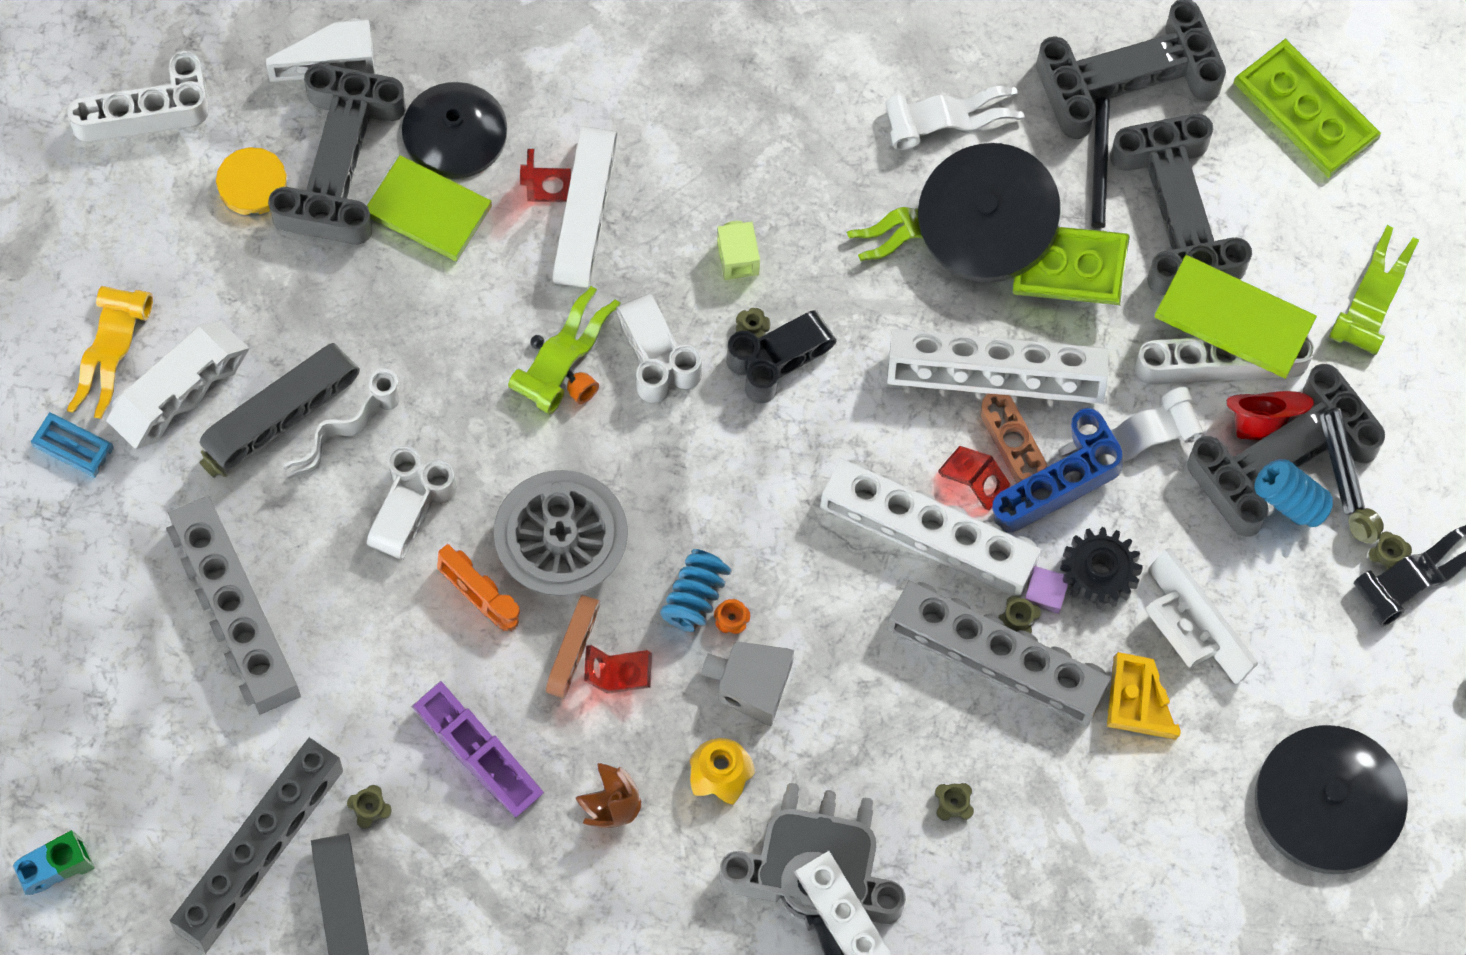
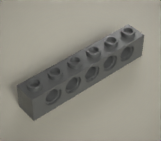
(256, 845)

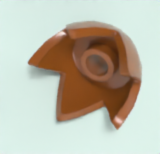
(614, 805)

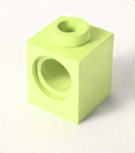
(738, 250)

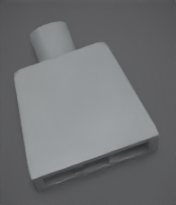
(751, 678)

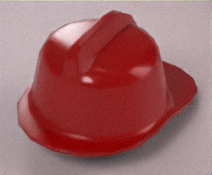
(1266, 412)

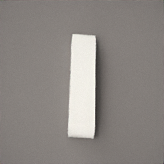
(585, 207)
(1207, 366)

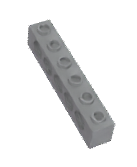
(200, 521)
(1007, 670)

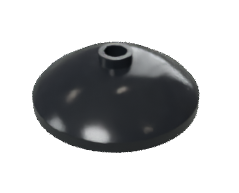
(457, 146)

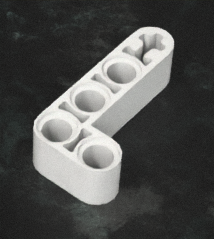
(138, 103)

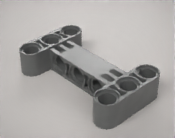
(1131, 68)
(337, 154)
(1178, 194)
(1295, 441)

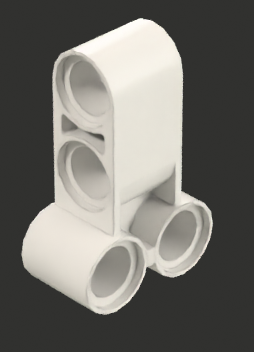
(657, 350)
(408, 501)

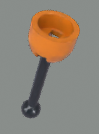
(580, 385)

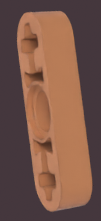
(993, 422)
(573, 646)

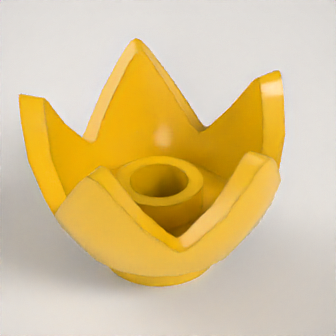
(724, 783)

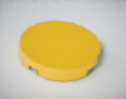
(248, 180)

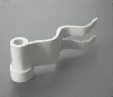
(943, 111)
(384, 393)
(1152, 427)

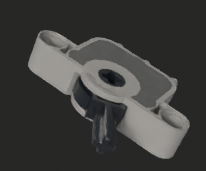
(798, 838)

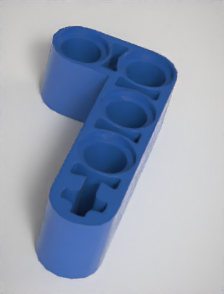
(1052, 477)

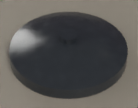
(989, 212)
(1331, 799)

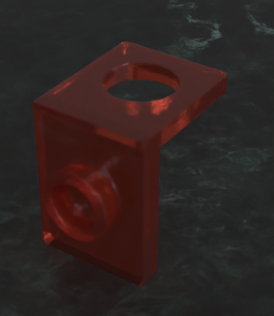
(534, 178)
(973, 470)
(618, 671)

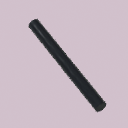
(1100, 163)

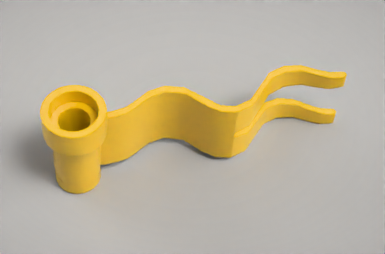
(111, 342)

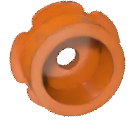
(735, 608)

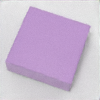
(1046, 589)

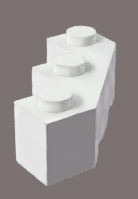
(176, 383)

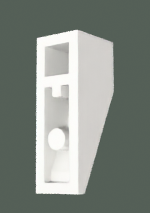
(338, 44)

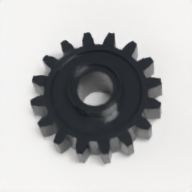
(1103, 550)

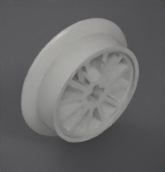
(565, 489)

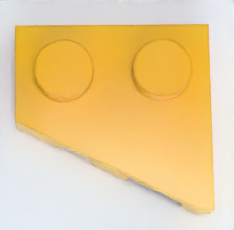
(1138, 699)

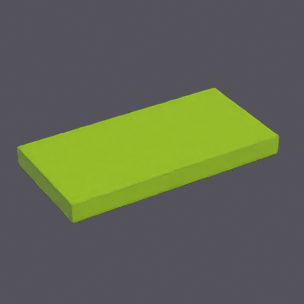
(1307, 108)
(1235, 316)

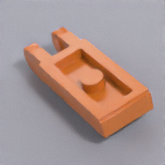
(478, 589)

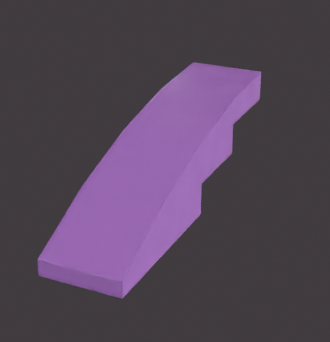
(477, 749)

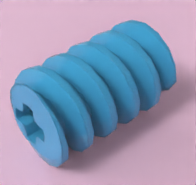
(1294, 493)
(693, 590)

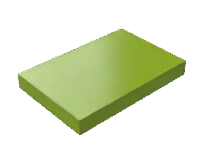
(428, 208)
(1079, 268)

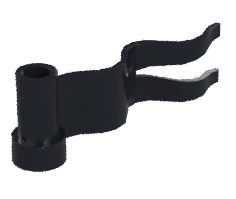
(1409, 577)

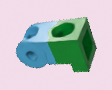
(53, 863)

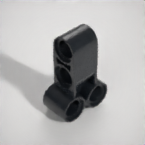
(778, 352)

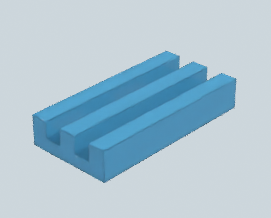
(97, 458)

